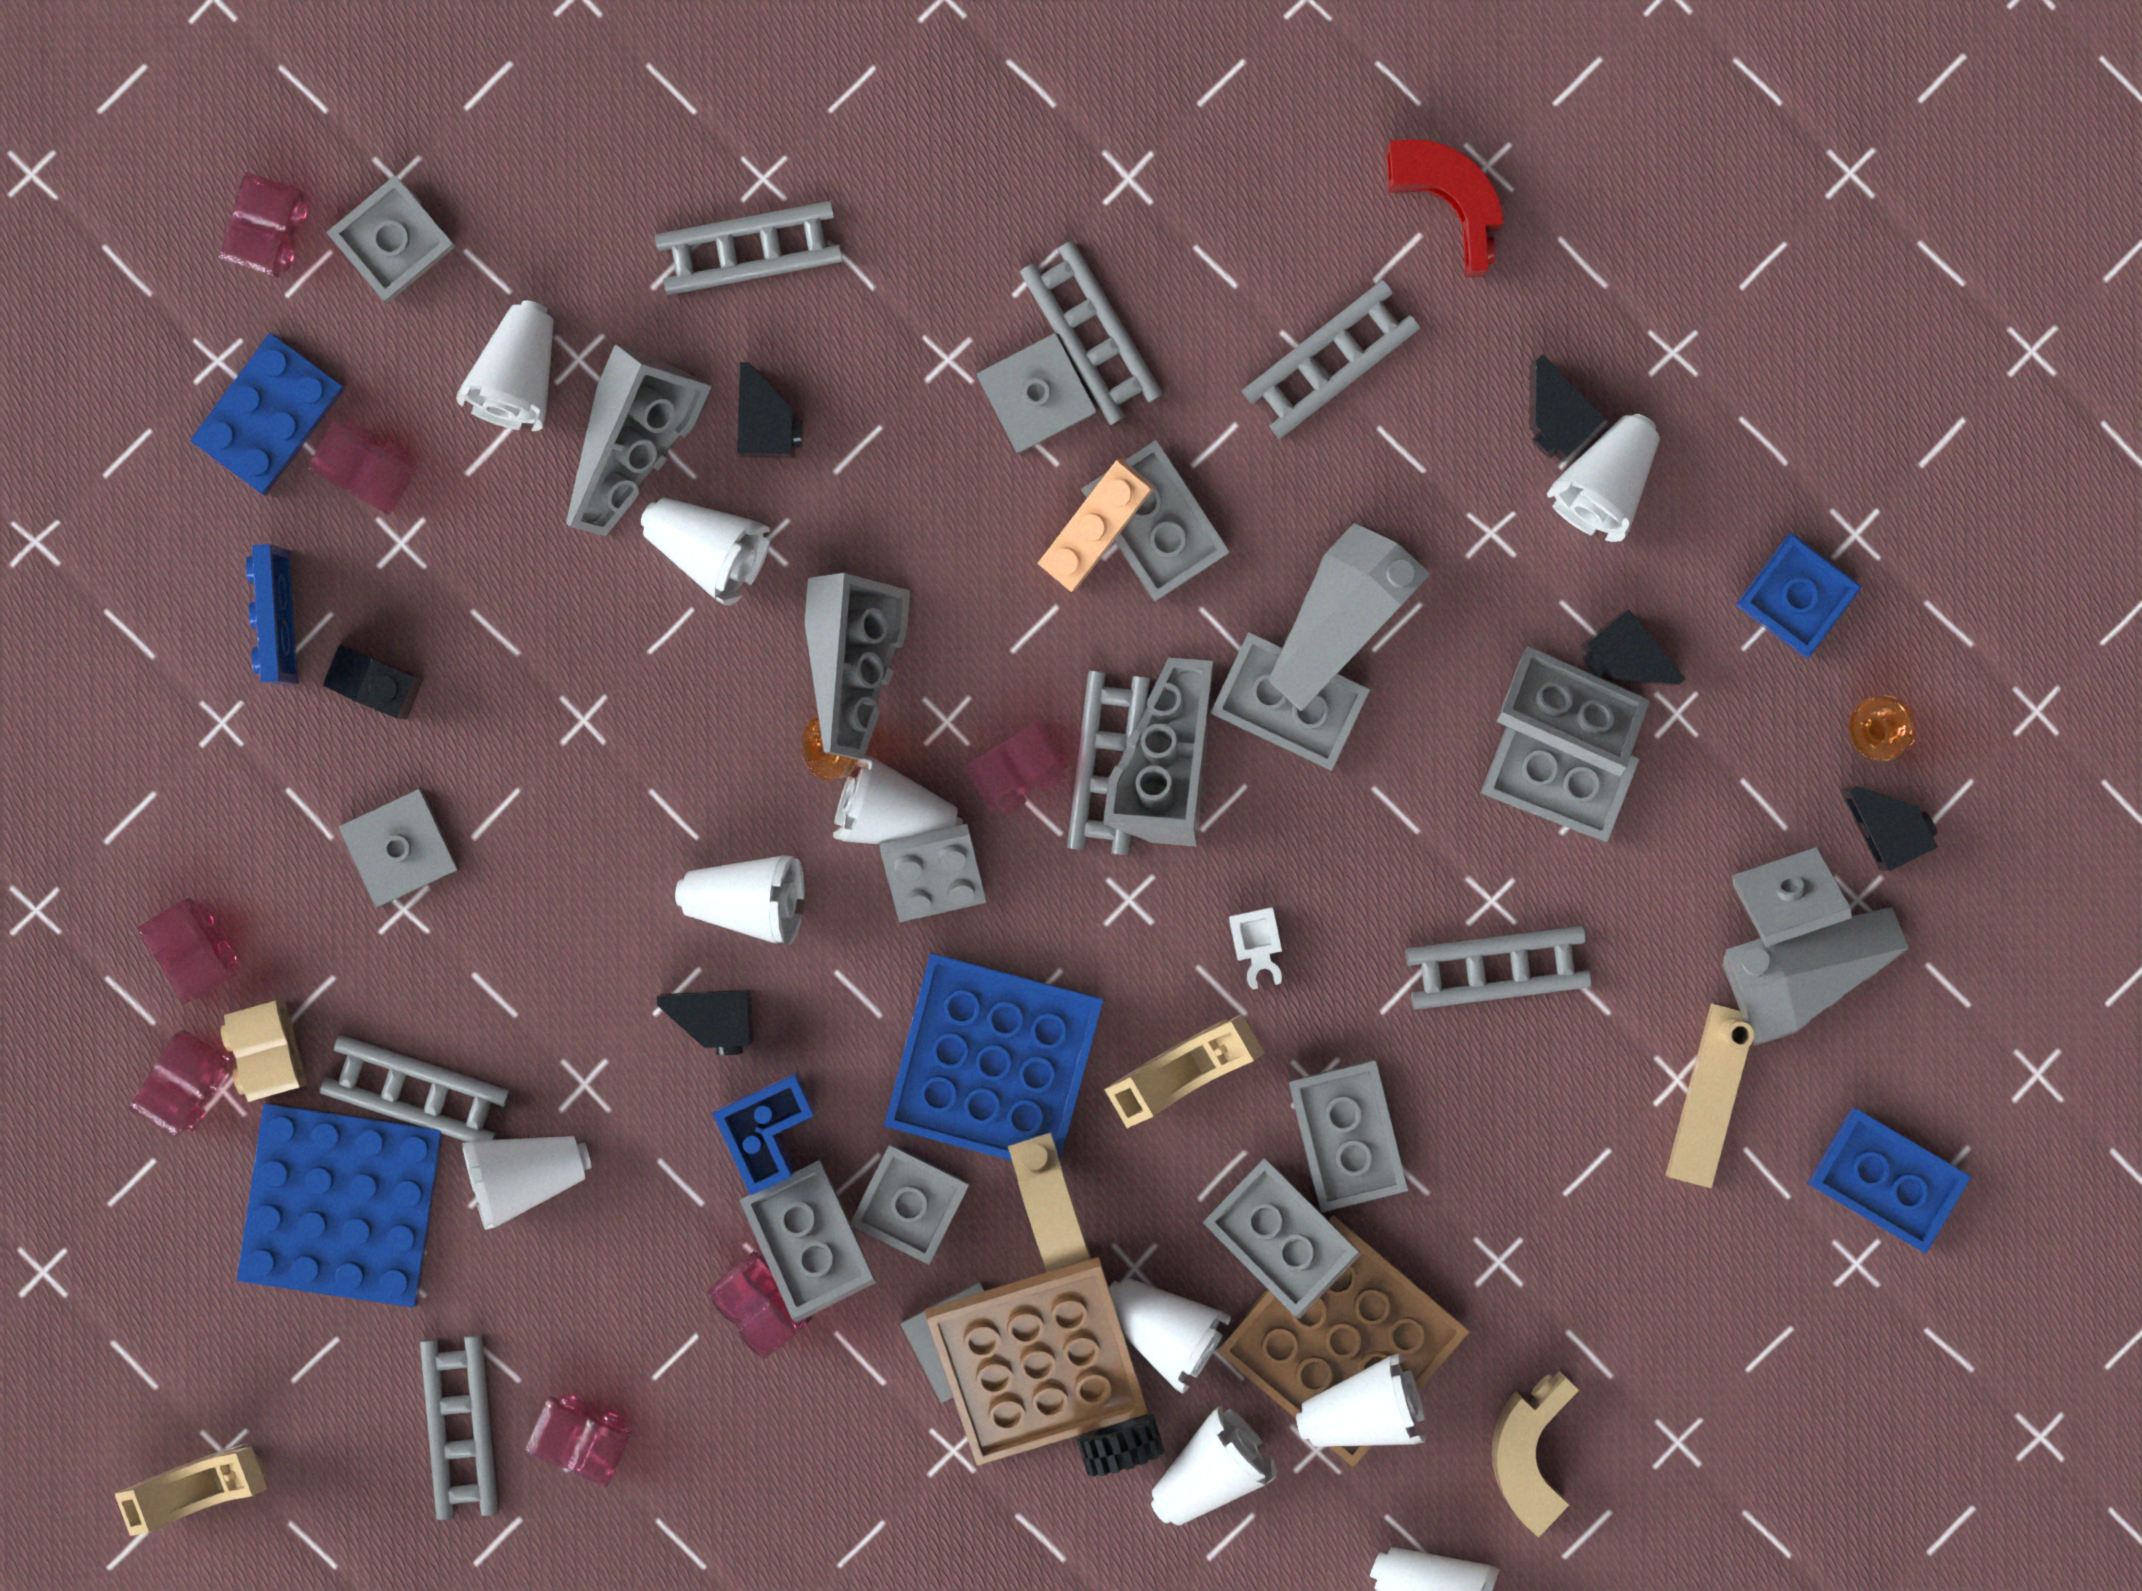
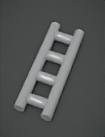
(723, 234)
(1099, 305)
(1325, 387)
(1090, 740)
(1522, 982)
(399, 1067)
(439, 1406)

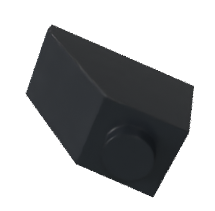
(1558, 411)
(764, 419)
(1629, 654)
(372, 682)
(1890, 827)
(713, 1017)

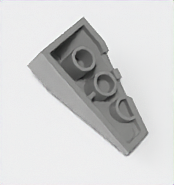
(632, 424)
(1350, 599)
(851, 643)
(1161, 773)
(1801, 977)

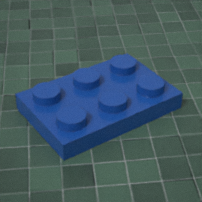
(267, 414)
(272, 614)
(1889, 1180)

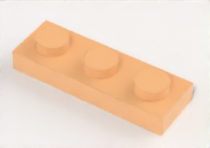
(1096, 524)

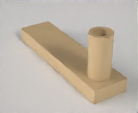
(1710, 1097)

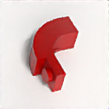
(1447, 173)

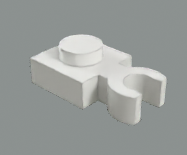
(1256, 938)

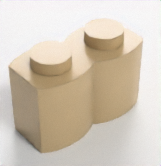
(263, 1050)

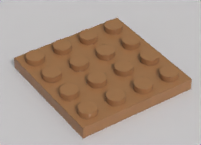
(1351, 1327)
(1036, 1361)

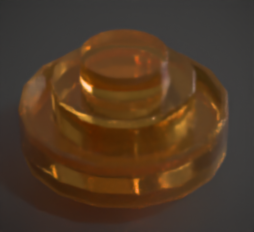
(1882, 728)
(822, 764)

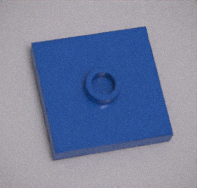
(1798, 595)

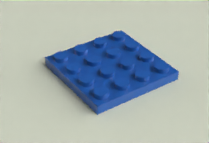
(991, 1058)
(339, 1204)

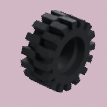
(1120, 1446)

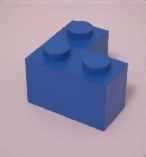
(753, 1126)

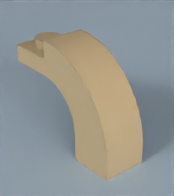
(1183, 1069)
(1049, 1203)
(1515, 1452)
(190, 1488)

